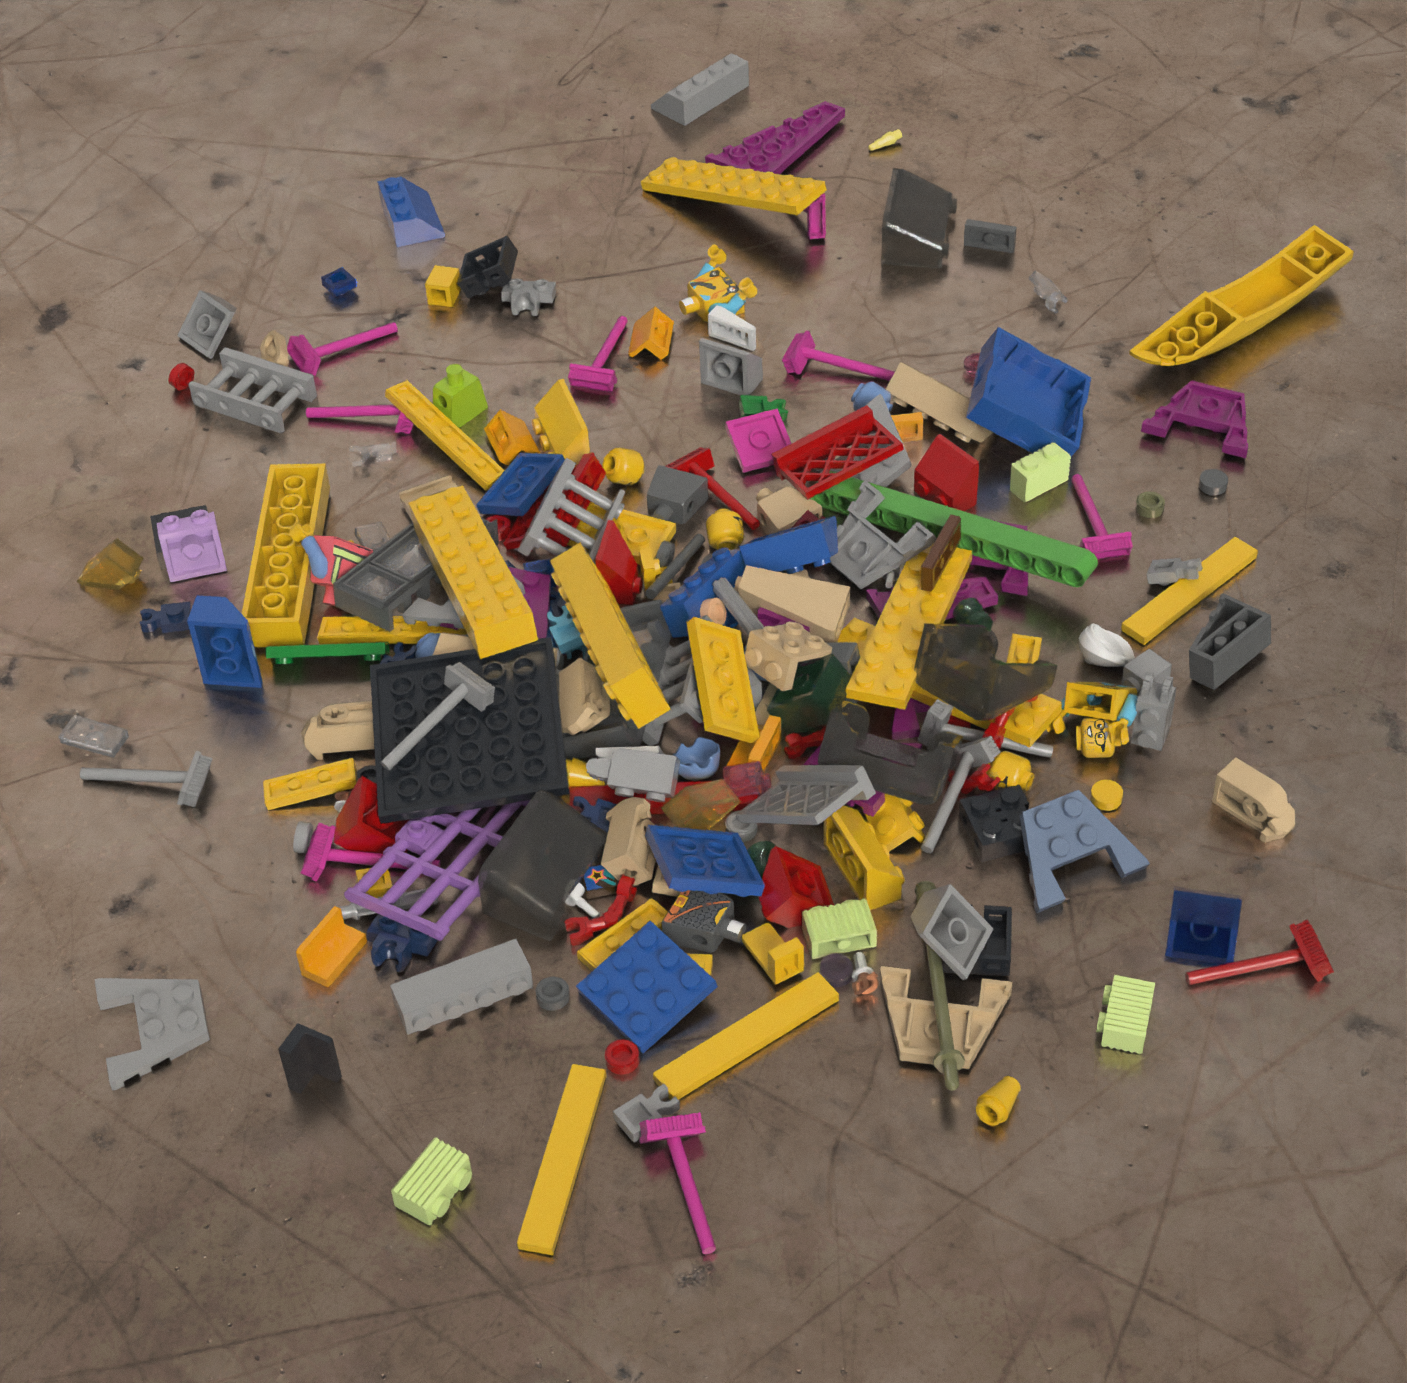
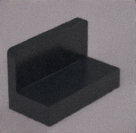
(307, 1054)

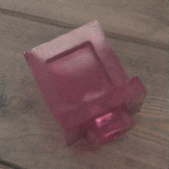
(747, 779)

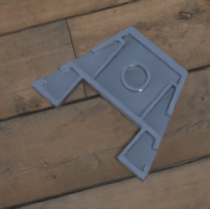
(1067, 832)

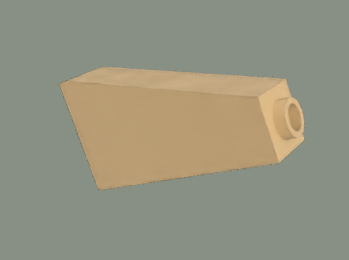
(801, 599)

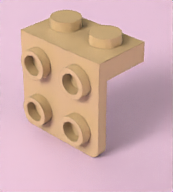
(778, 649)

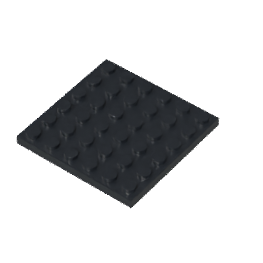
(470, 754)

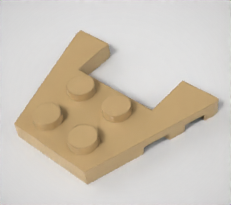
(916, 1024)

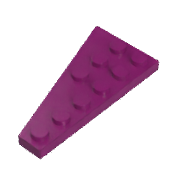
(779, 147)

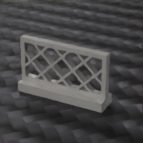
(808, 794)

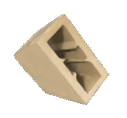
(783, 509)

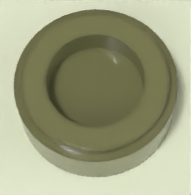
(1150, 504)

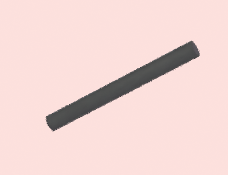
(674, 567)

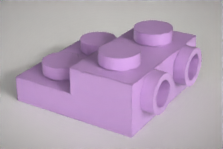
(191, 545)

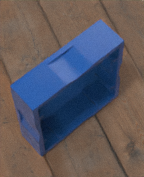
(1028, 395)

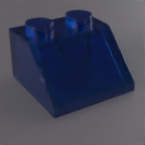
(1203, 925)

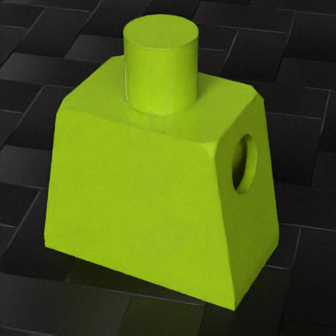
(459, 395)

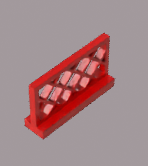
(832, 442)
(588, 473)

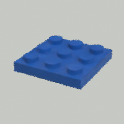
(704, 861)
(646, 986)

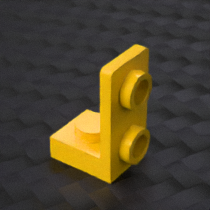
(775, 956)

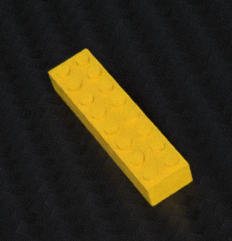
(280, 571)
(473, 572)
(608, 637)

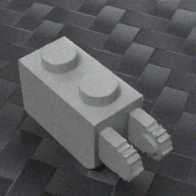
(1153, 712)
(637, 772)

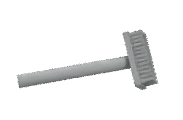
(464, 686)
(937, 721)
(970, 755)
(192, 779)

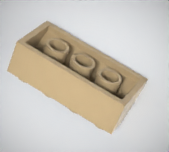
(935, 400)

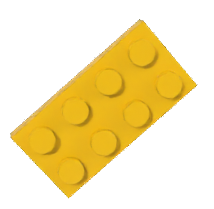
(636, 529)
(722, 680)

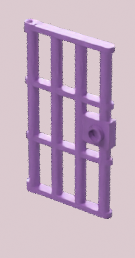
(429, 841)

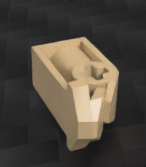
(582, 697)
(340, 729)
(1254, 800)
(626, 845)

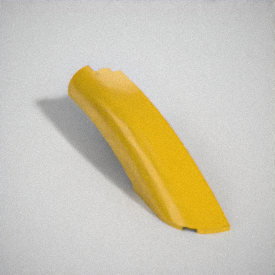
(1247, 303)

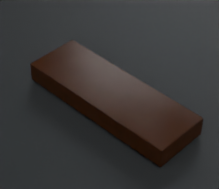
(940, 553)

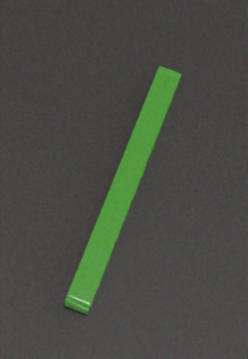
(983, 536)

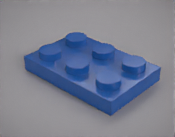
(520, 484)

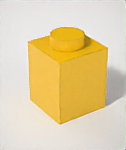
(442, 286)

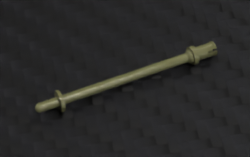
(949, 1059)

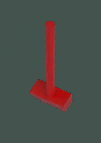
(698, 463)
(1309, 950)

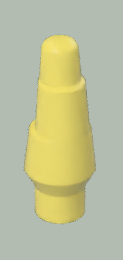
(886, 140)

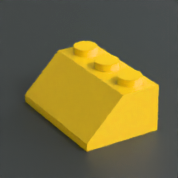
(561, 424)
(862, 858)

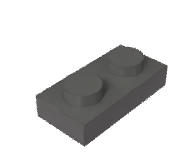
(990, 236)

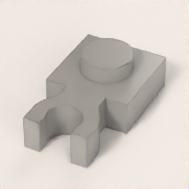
(1170, 570)
(641, 1109)

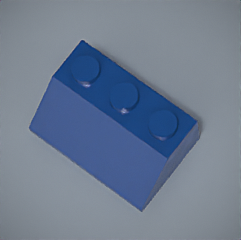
(409, 212)
(793, 547)
(223, 643)

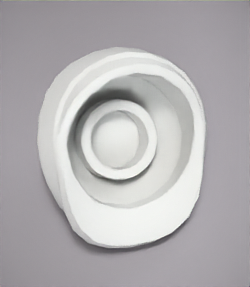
(1104, 647)

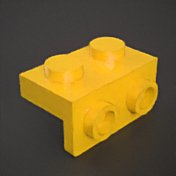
(896, 822)

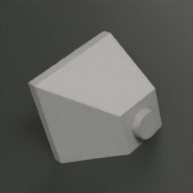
(207, 323)
(729, 368)
(951, 928)

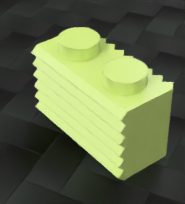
(1039, 472)
(839, 928)
(1127, 1013)
(432, 1181)

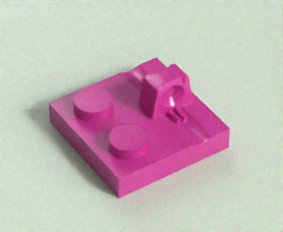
(757, 438)

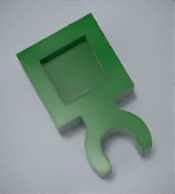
(753, 405)

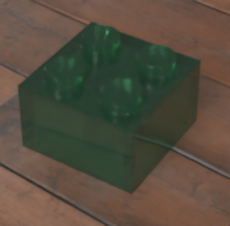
(815, 692)

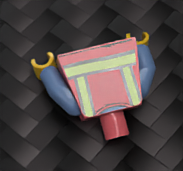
(328, 557)

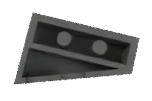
(1228, 641)

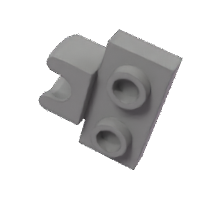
(528, 294)

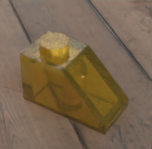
(112, 567)
(701, 805)

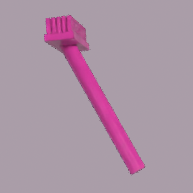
(816, 218)
(803, 349)
(309, 358)
(595, 376)
(403, 424)
(1103, 544)
(320, 851)
(672, 1131)

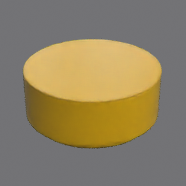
(1106, 795)

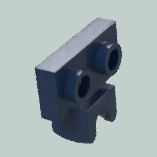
(396, 942)

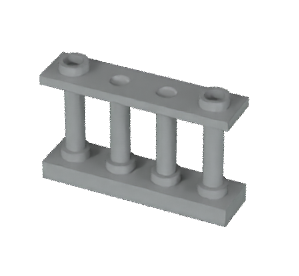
(256, 371)
(556, 499)
(688, 689)

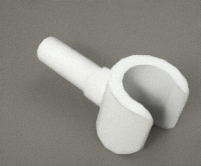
(891, 576)
(575, 898)

